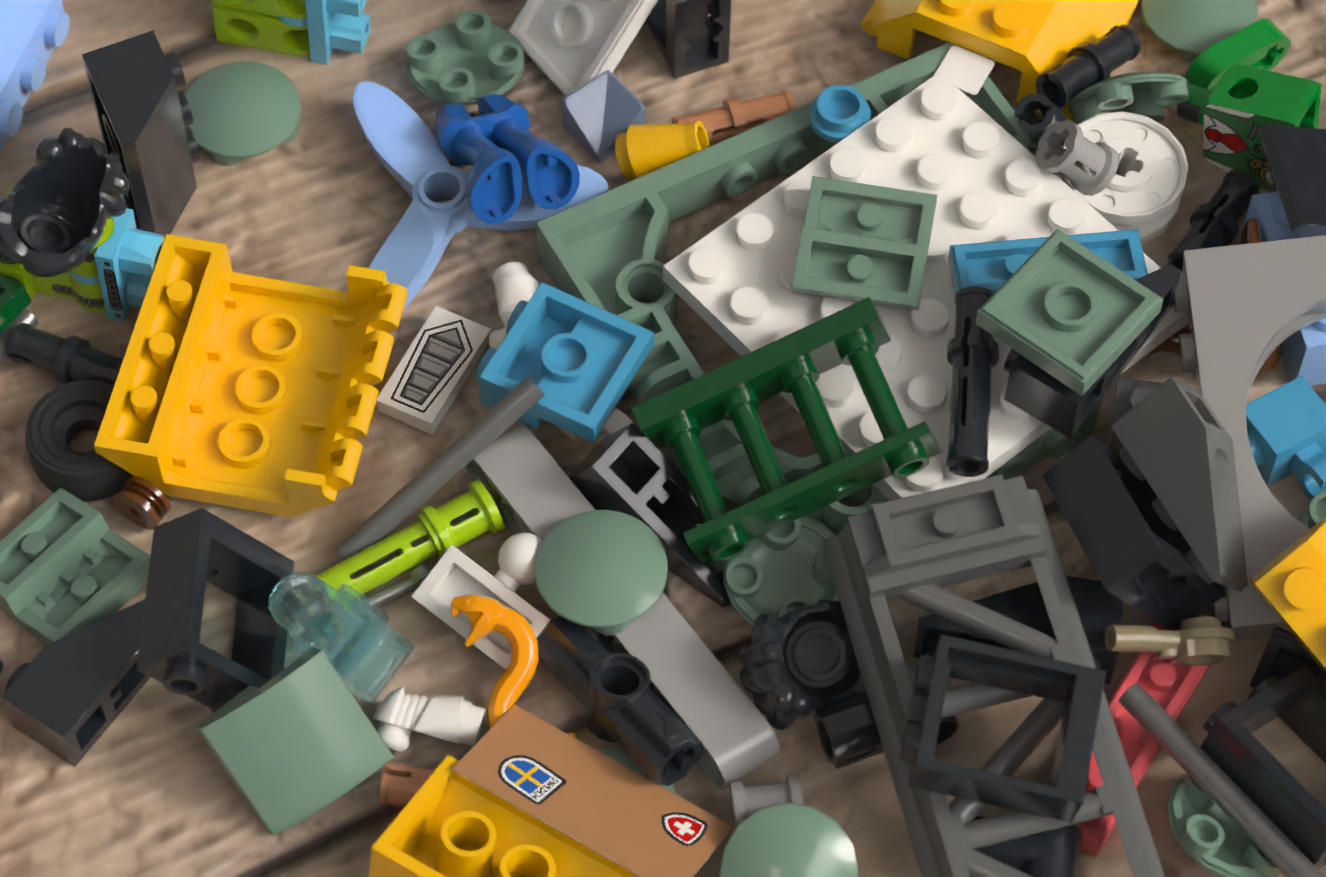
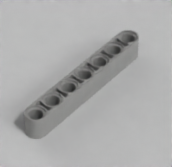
(684, 673)

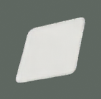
(965, 69)

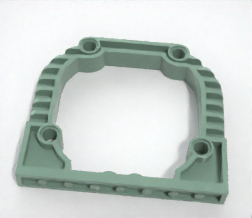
(615, 243)

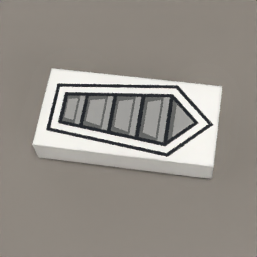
(433, 370)

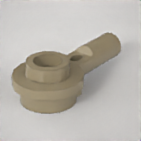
(1196, 644)

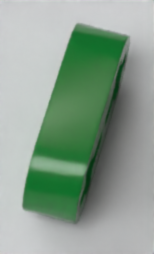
(1256, 46)

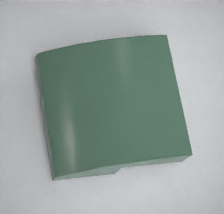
(864, 243)
(67, 569)
(295, 742)

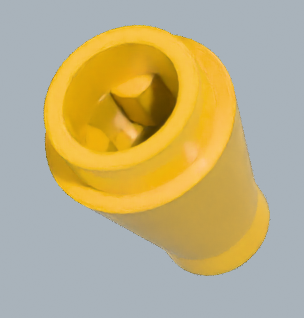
(654, 146)

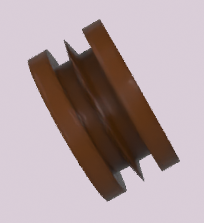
(142, 502)

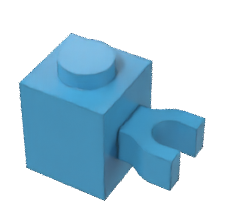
(1289, 435)

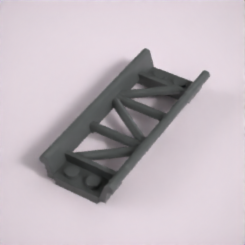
(909, 554)

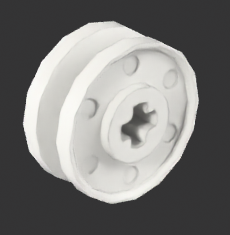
(1148, 173)

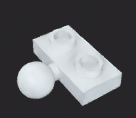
(460, 576)

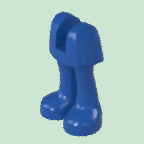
(502, 156)

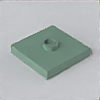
(1069, 311)

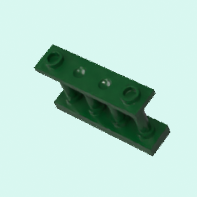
(735, 394)

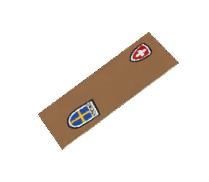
(592, 797)

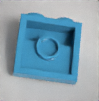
(573, 354)

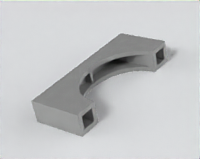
(1239, 311)

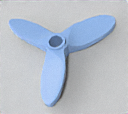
(421, 168)

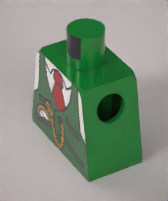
(1243, 105)

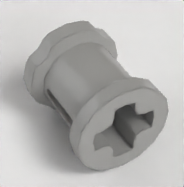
(1077, 157)
(750, 799)

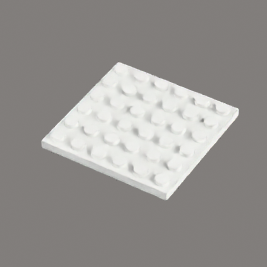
(984, 193)

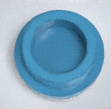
(838, 113)

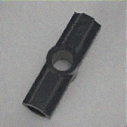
(619, 700)

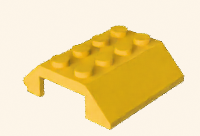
(1014, 32)
(249, 382)

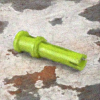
(434, 527)

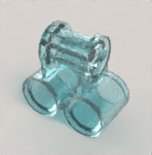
(345, 627)

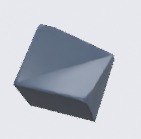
(600, 113)

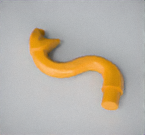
(489, 616)

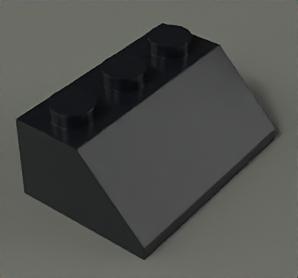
(145, 126)

